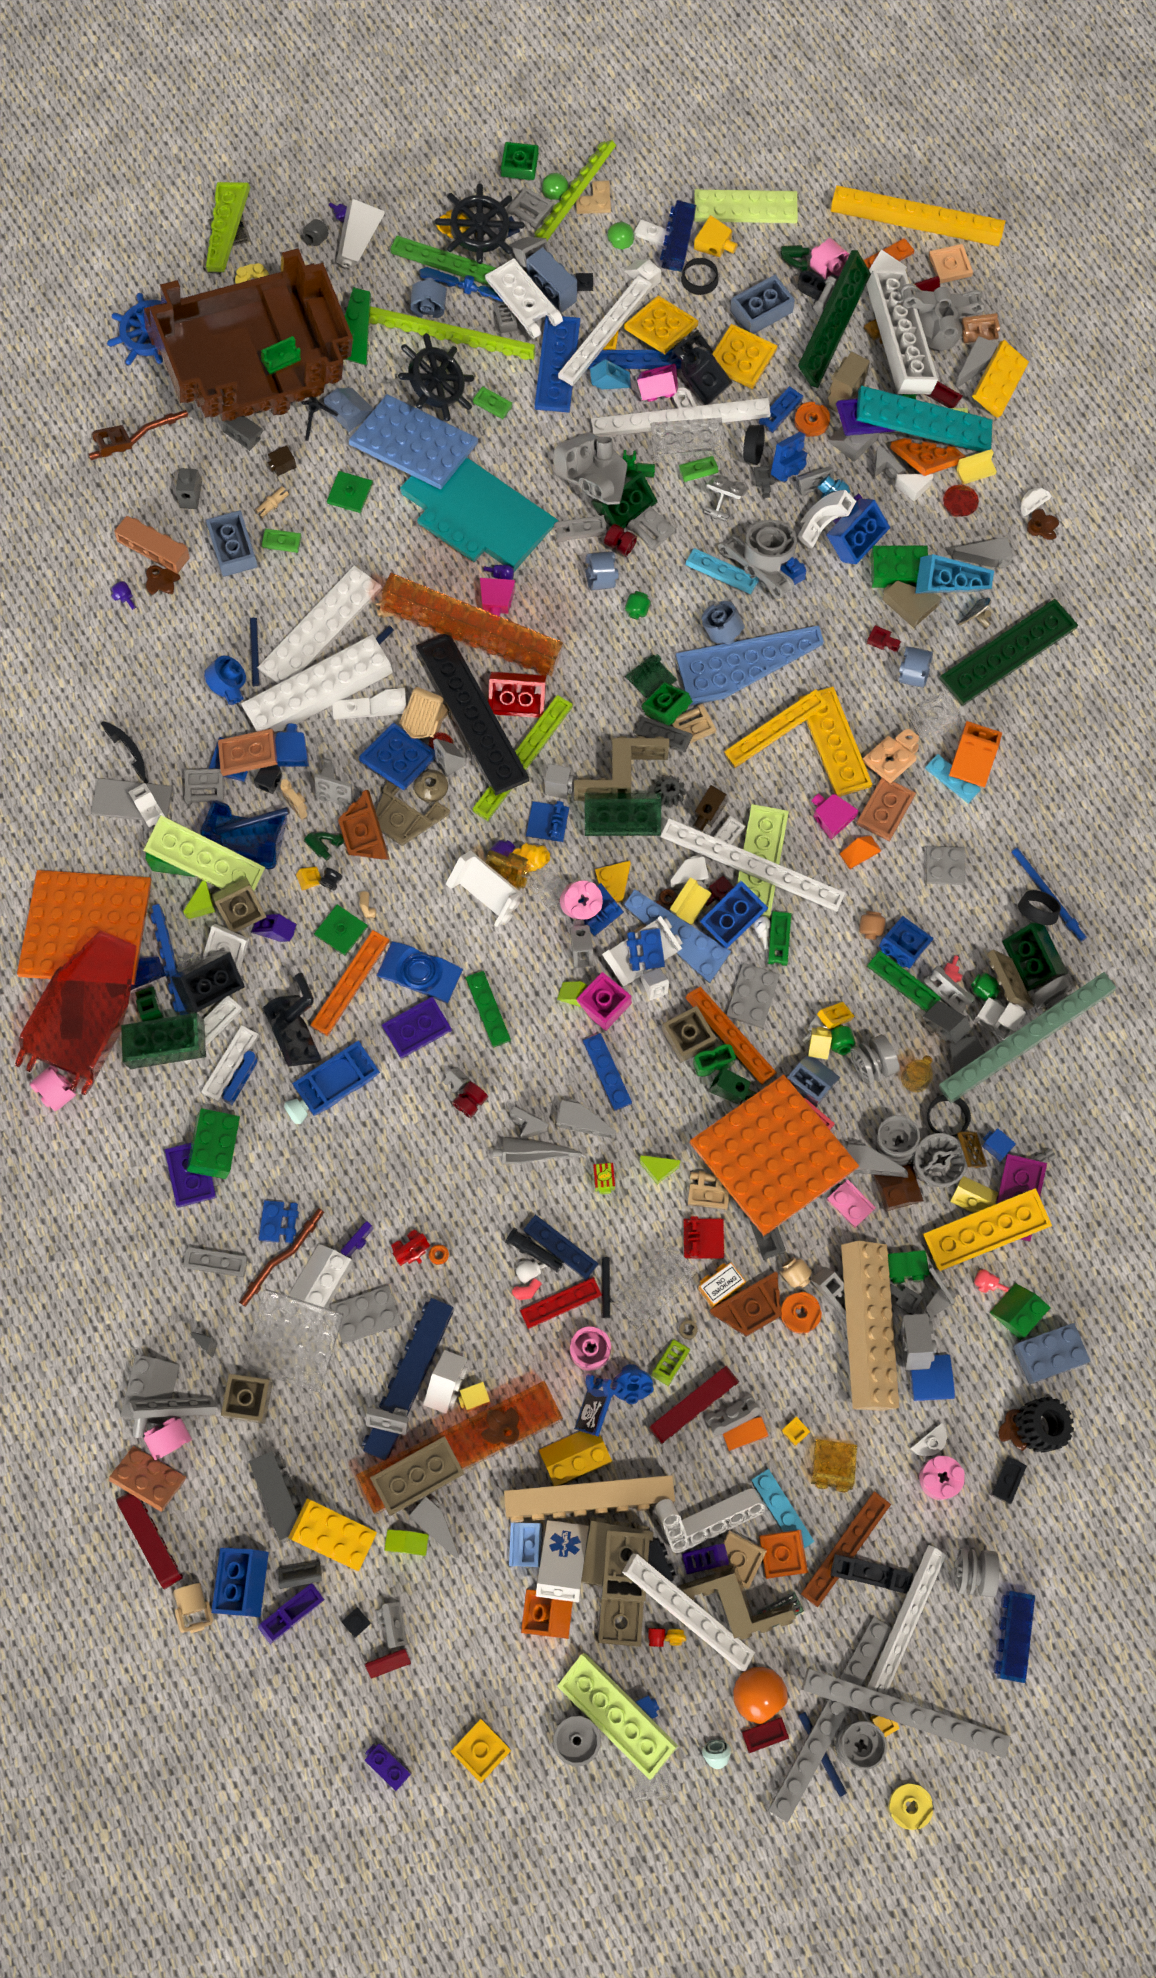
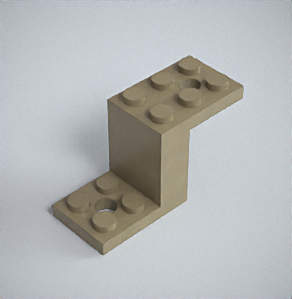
(623, 751)
(595, 1552)
(620, 1593)
(737, 1604)

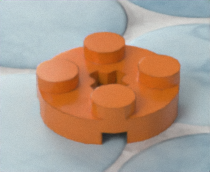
(812, 410)
(811, 1307)

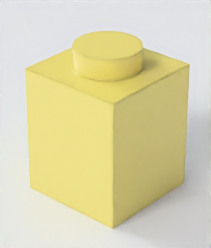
(819, 1043)
(474, 1397)

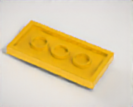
(1000, 379)
(332, 1535)

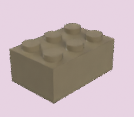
(848, 379)

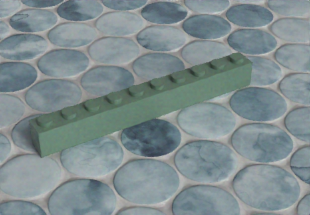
(1027, 1037)

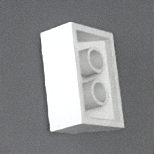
(322, 1276)

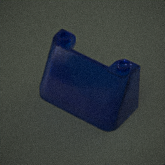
(256, 842)

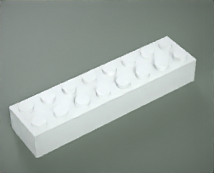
(901, 334)
(318, 686)

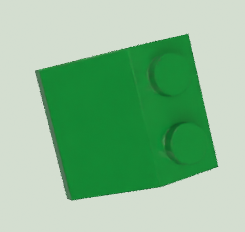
(1020, 1310)

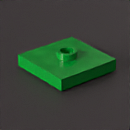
(349, 492)
(341, 930)

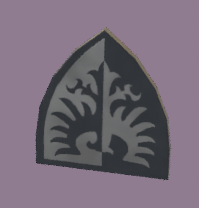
(978, 612)

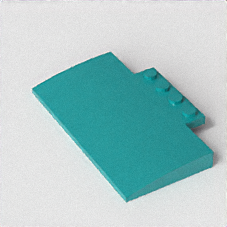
(480, 515)

